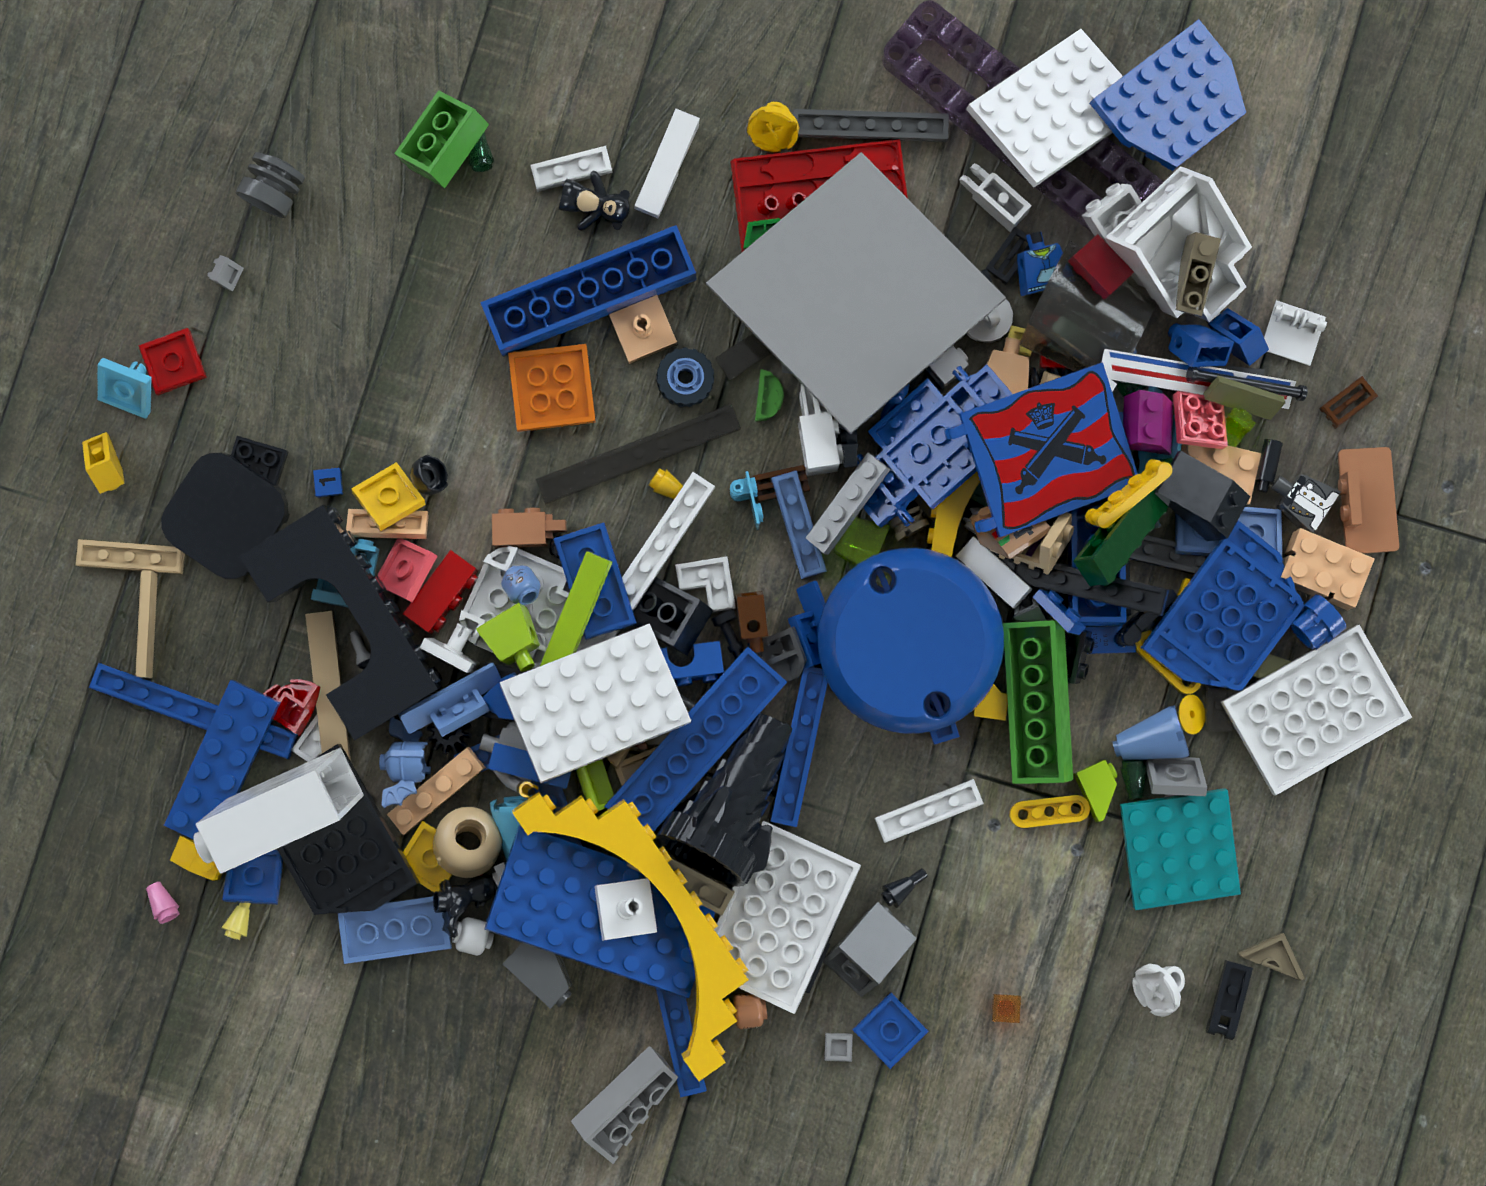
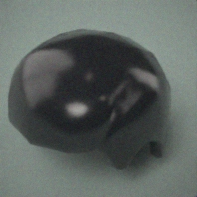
(429, 475)

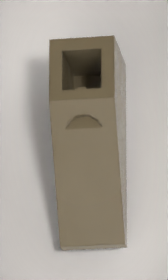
(1196, 272)

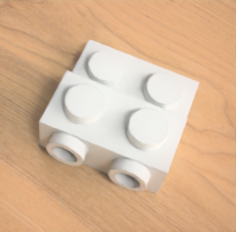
(1111, 210)

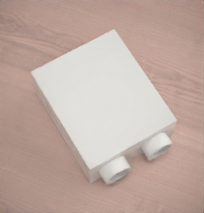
(278, 811)

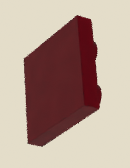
(1100, 267)

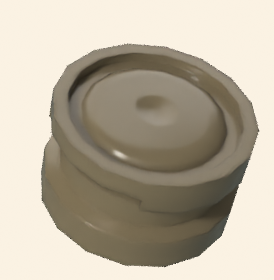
(903, 531)

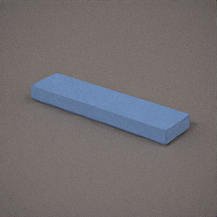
(798, 523)

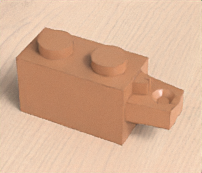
(524, 529)

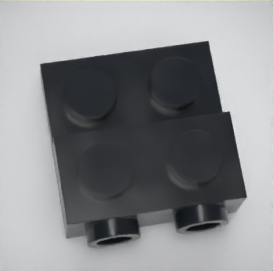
(1076, 652)

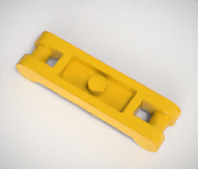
(1124, 499)

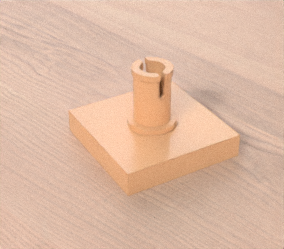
(643, 329)

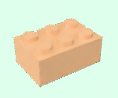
(1326, 568)

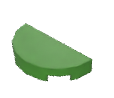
(769, 396)

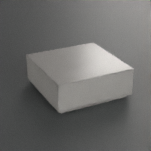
(838, 1047)

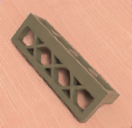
(710, 891)

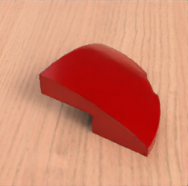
(296, 703)

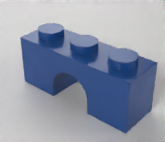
(706, 665)

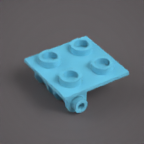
(747, 489)

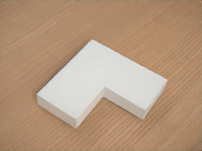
(713, 575)

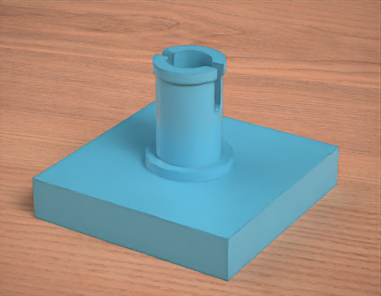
(125, 387)

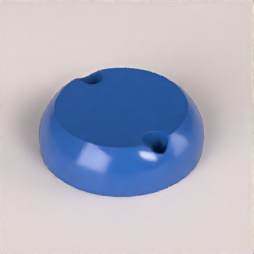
(910, 640)

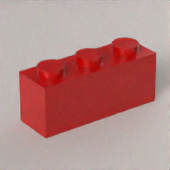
(442, 593)

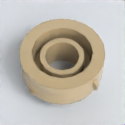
(461, 861)

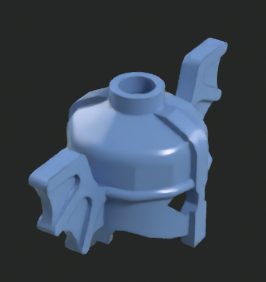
(403, 764)

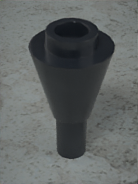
(897, 891)

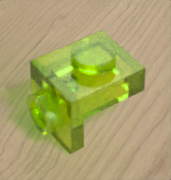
(1238, 425)

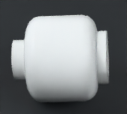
(472, 936)

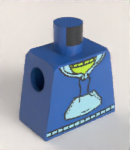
(1037, 264)

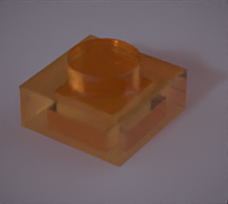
(1006, 1008)

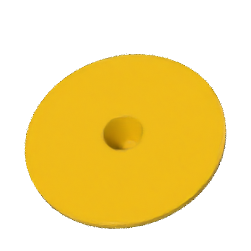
(1191, 714)

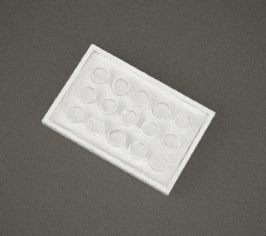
(1044, 109)
(595, 703)
(1316, 710)
(786, 916)

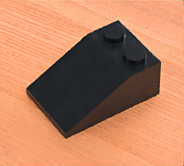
(1203, 497)
(672, 614)

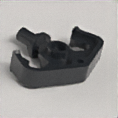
(849, 446)

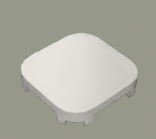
(490, 599)

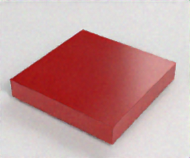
(172, 361)

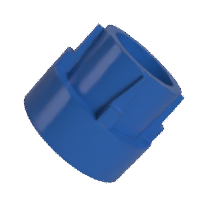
(1317, 623)

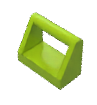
(595, 783)

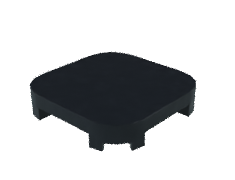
(223, 513)

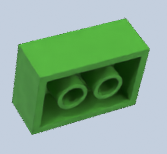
(441, 139)

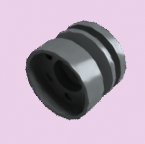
(271, 182)

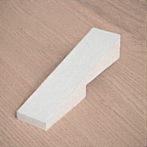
(667, 163)

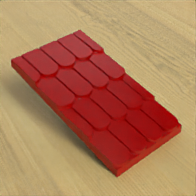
(779, 182)

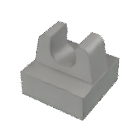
(225, 273)

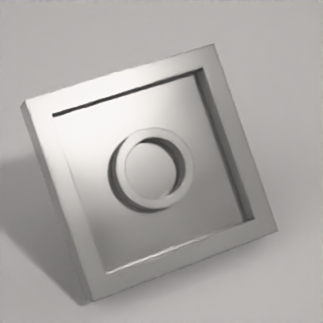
(1176, 776)

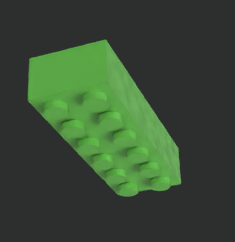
(1038, 702)

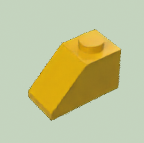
(102, 463)
(189, 859)

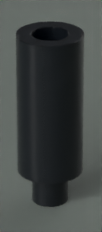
(1268, 464)

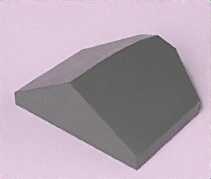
(784, 654)

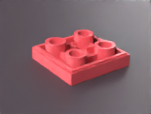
(1199, 421)

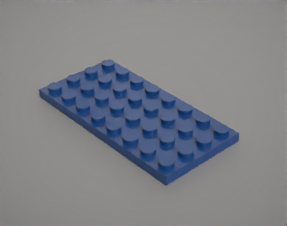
(552, 905)

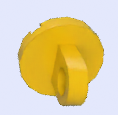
(773, 127)

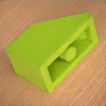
(1097, 786)

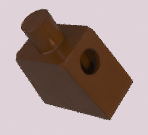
(752, 607)

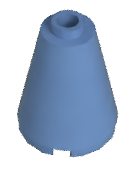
(1153, 738)

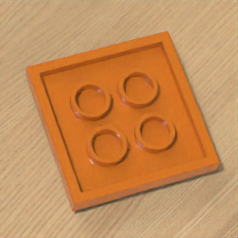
(551, 387)

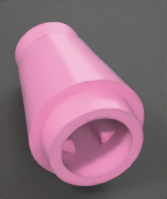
(162, 904)

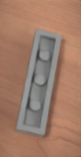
(847, 503)

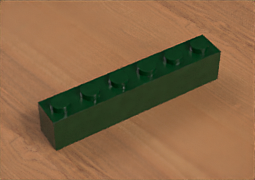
(1112, 546)

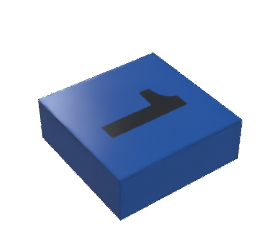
(328, 482)

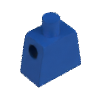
(1199, 345)

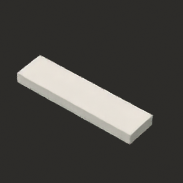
(929, 810)

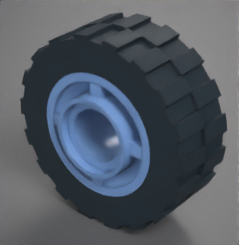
(691, 362)

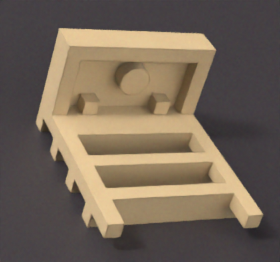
(1050, 546)

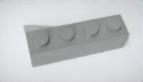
(624, 1104)

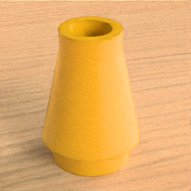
(665, 484)

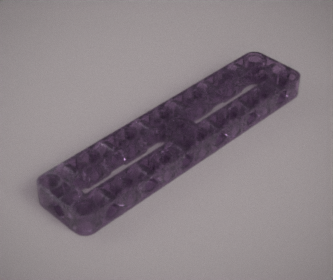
(993, 66)

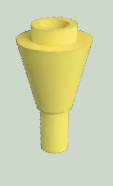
(237, 922)

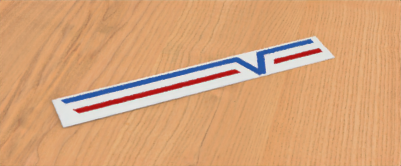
(1169, 373)

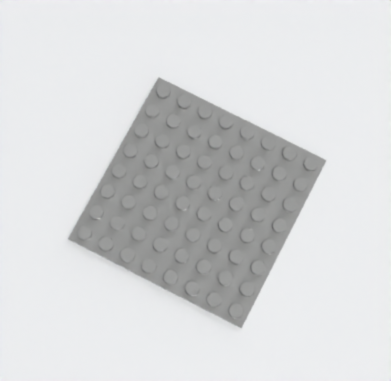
(855, 292)

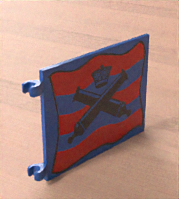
(1047, 449)

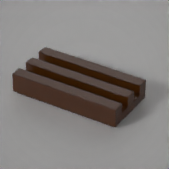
(1331, 415)
(803, 478)

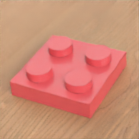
(406, 569)

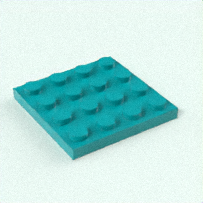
(1180, 849)

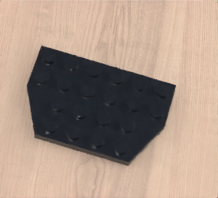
(350, 862)

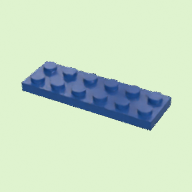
(223, 756)

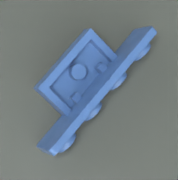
(454, 704)

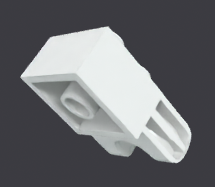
(818, 436)

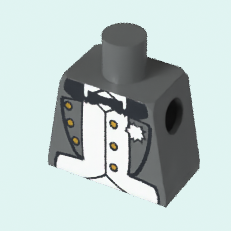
(1305, 500)

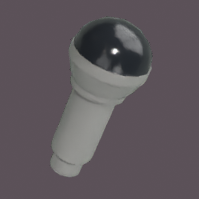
(363, 655)

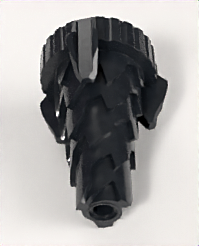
(720, 823)

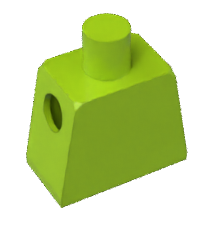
(511, 636)

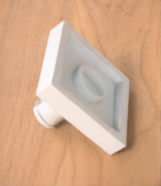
(452, 650)
(625, 909)

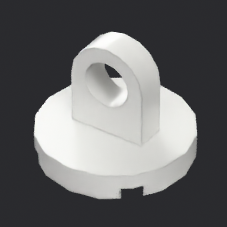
(994, 325)
(1158, 989)

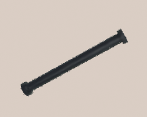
(1299, 392)

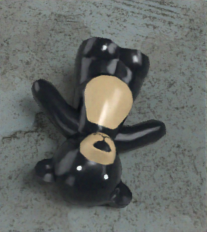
(579, 198)

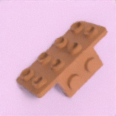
(1368, 500)

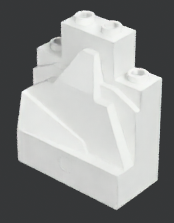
(1156, 233)

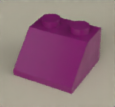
(1148, 422)

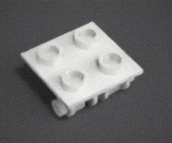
(1294, 332)

